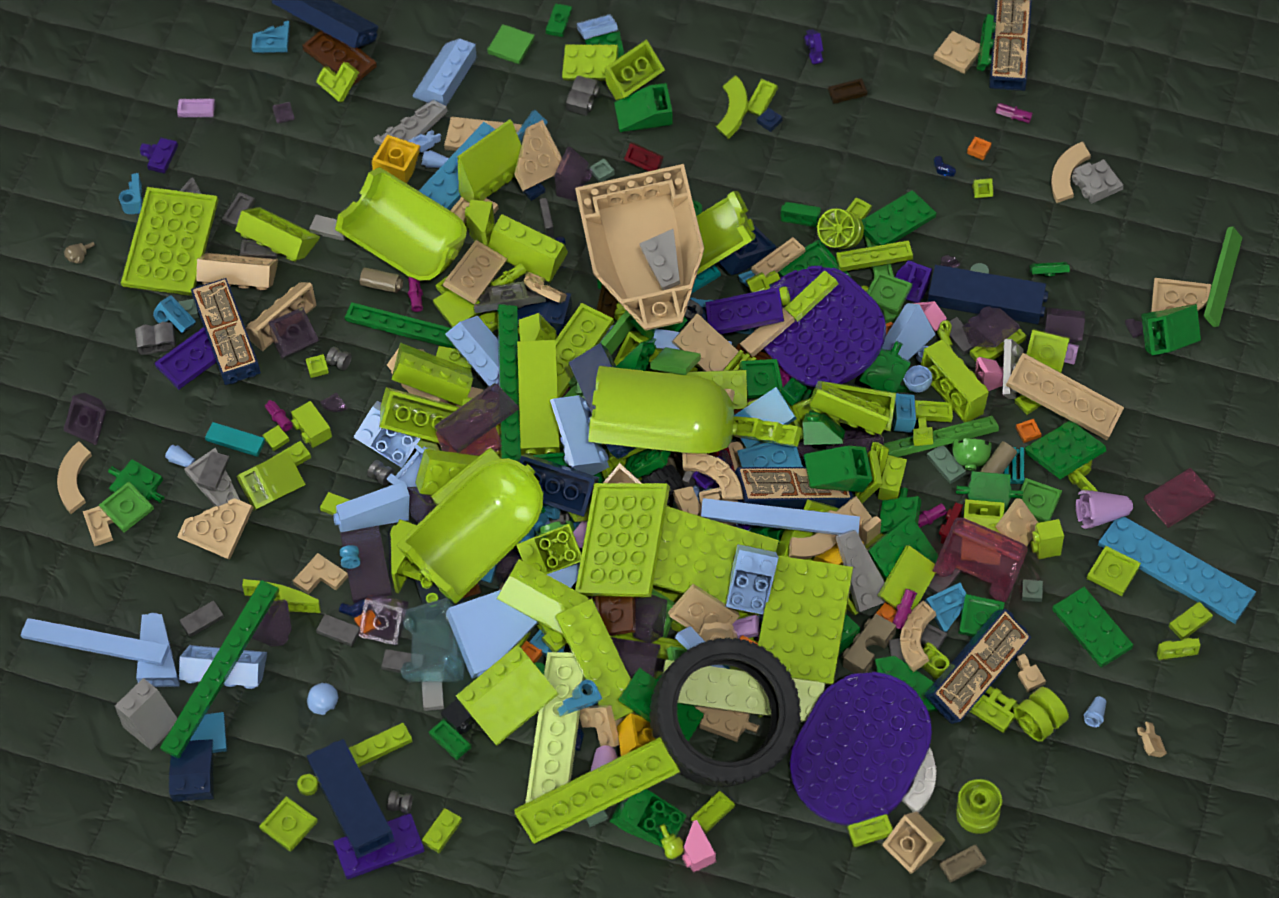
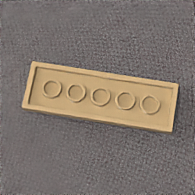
(1064, 396)

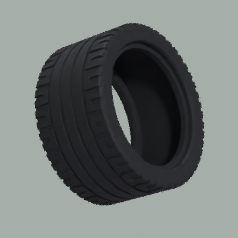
(770, 675)

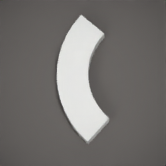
(923, 785)

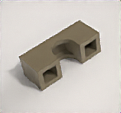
(876, 632)

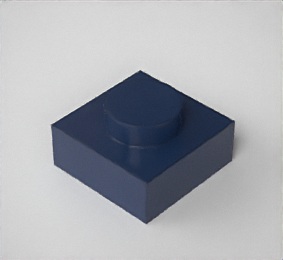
(769, 120)

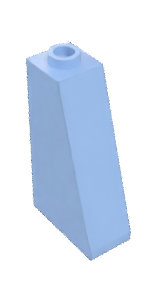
(911, 330)
(374, 509)
(154, 630)

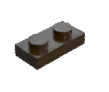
(607, 303)

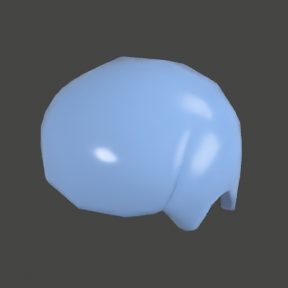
(918, 378)
(322, 698)

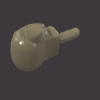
(76, 252)

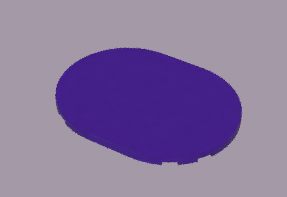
(835, 337)
(860, 748)

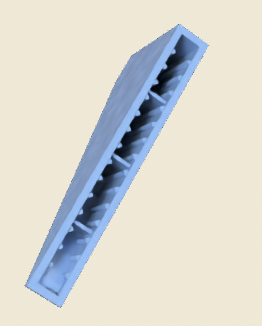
(491, 628)

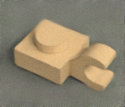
(1029, 675)
(1152, 743)

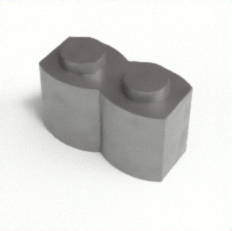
(582, 95)
(155, 338)

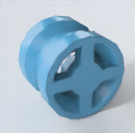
(350, 557)

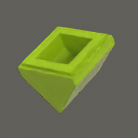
(983, 188)

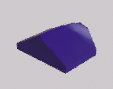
(918, 276)

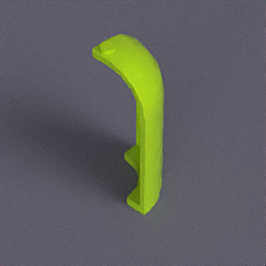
(403, 226)
(724, 229)
(660, 411)
(475, 526)

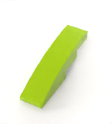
(767, 431)
(296, 599)

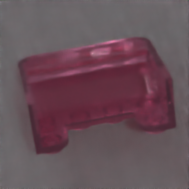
(983, 555)

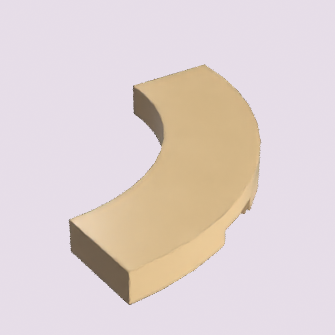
(1063, 169)
(536, 283)
(717, 470)
(68, 476)
(812, 546)
(912, 634)

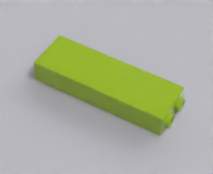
(536, 388)

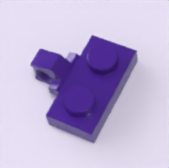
(814, 42)
(160, 154)

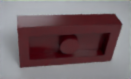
(643, 157)
(952, 514)

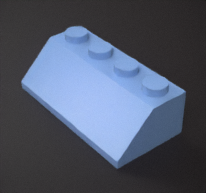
(447, 72)
(478, 348)
(574, 422)
(246, 672)

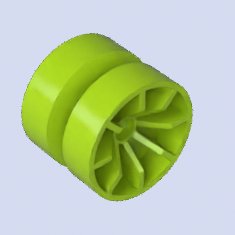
(840, 229)
(1041, 714)
(979, 806)

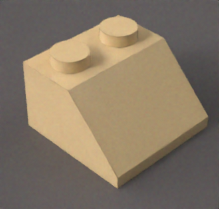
(913, 841)

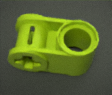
(936, 659)

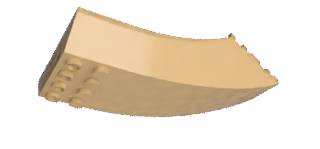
(628, 212)

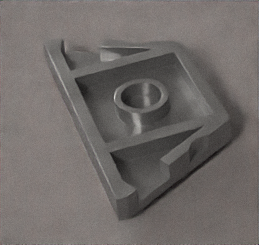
(507, 294)

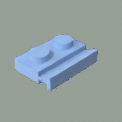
(597, 26)

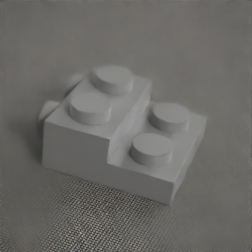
(1096, 181)

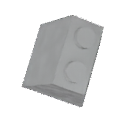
(146, 714)

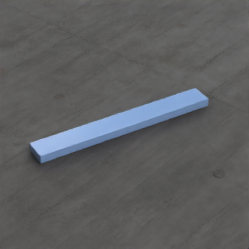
(778, 517)
(95, 641)

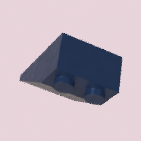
(748, 254)
(553, 312)
(193, 772)

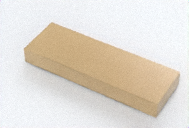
(779, 258)
(765, 334)

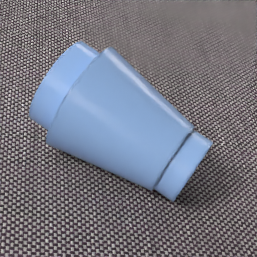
(433, 159)
(179, 456)
(1095, 713)

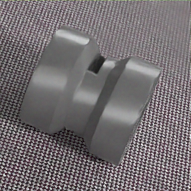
(339, 358)
(380, 472)
(400, 802)

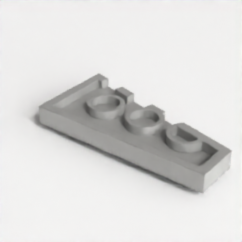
(417, 124)
(225, 488)
(866, 578)

